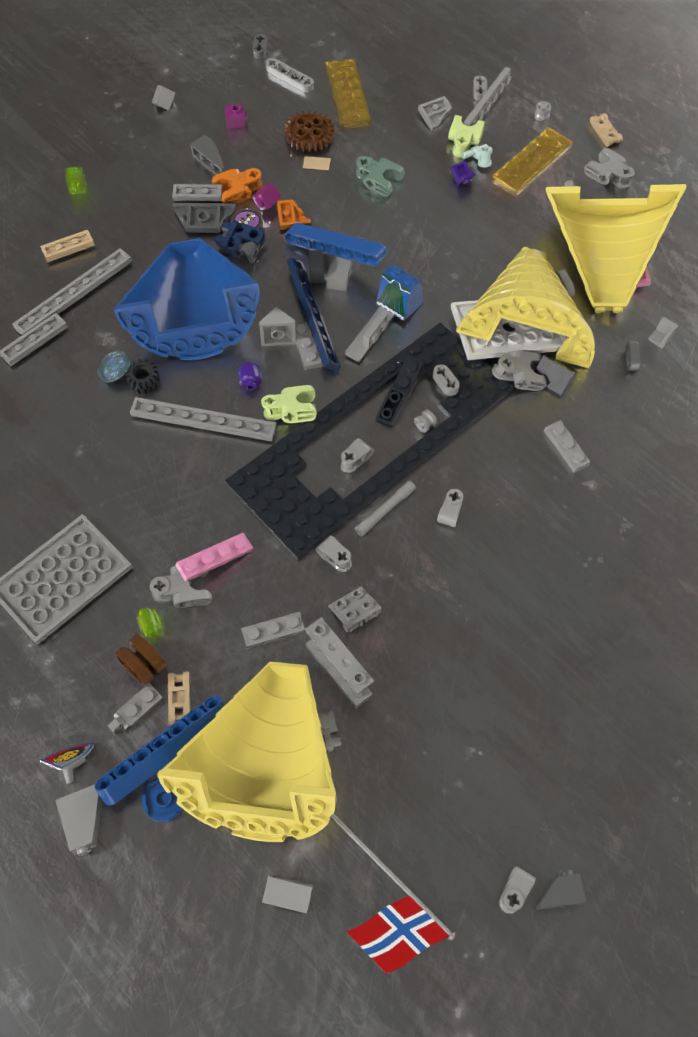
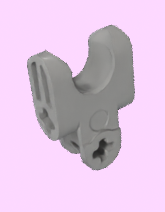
(611, 169)
(519, 369)
(177, 590)

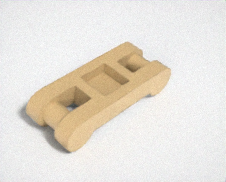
(605, 130)
(178, 696)

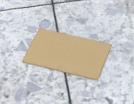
(316, 163)

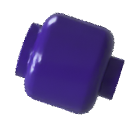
(249, 376)

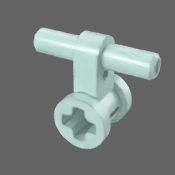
(481, 153)

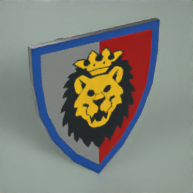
(69, 759)

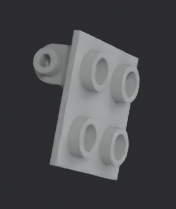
(355, 608)

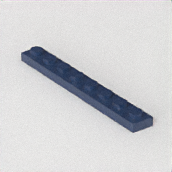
(313, 314)

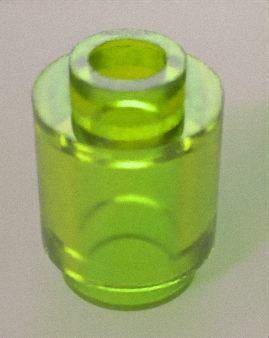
(148, 622)

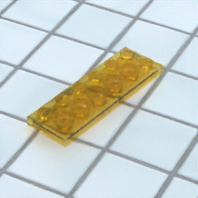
(348, 93)
(531, 161)

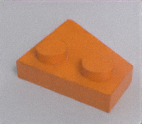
(290, 214)

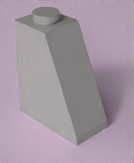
(81, 819)

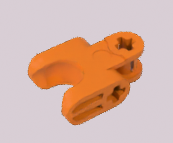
(239, 184)

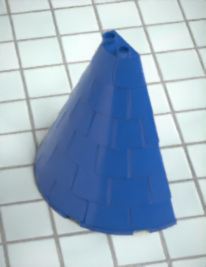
(189, 302)

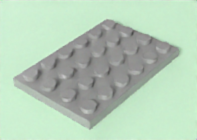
(60, 578)

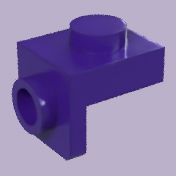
(462, 173)

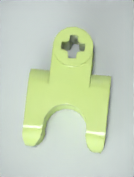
(464, 135)
(291, 405)

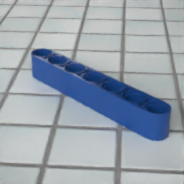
(336, 244)
(156, 753)

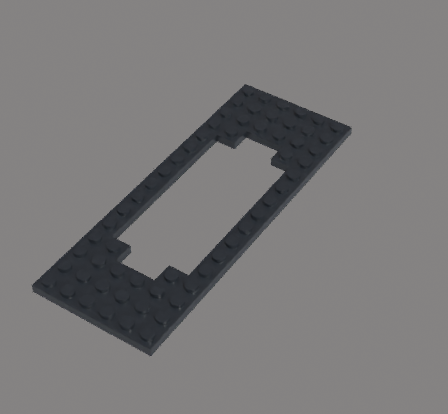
(301, 519)

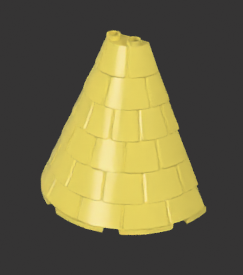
(613, 238)
(535, 297)
(259, 762)

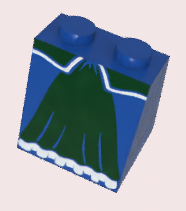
(399, 292)

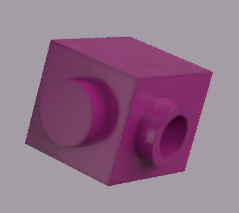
(235, 116)
(266, 196)

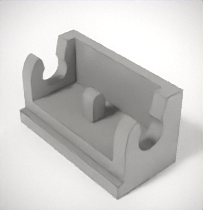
(287, 893)

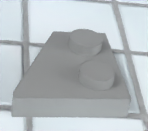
(435, 111)

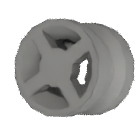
(542, 111)
(425, 421)

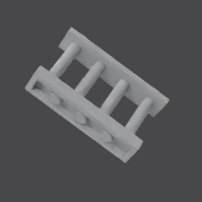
(339, 662)

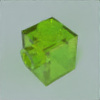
(75, 180)

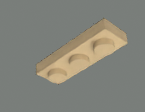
(67, 245)

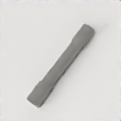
(370, 521)

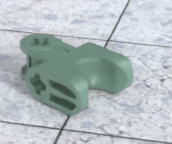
(376, 174)

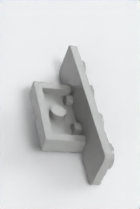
(369, 334)

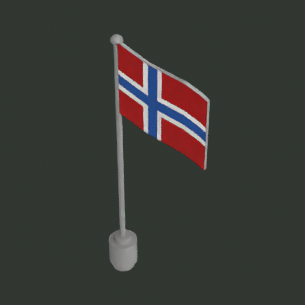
(400, 928)

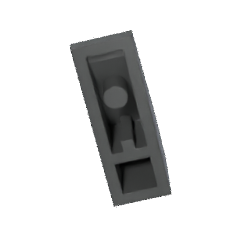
(206, 152)

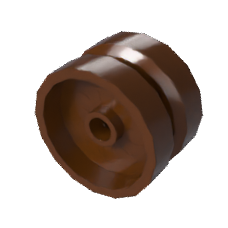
(138, 662)

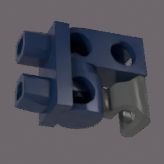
(241, 239)

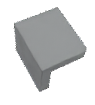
(163, 97)
(663, 332)

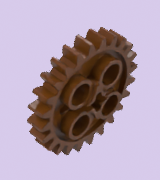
(309, 131)

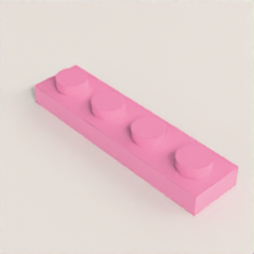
(214, 557)

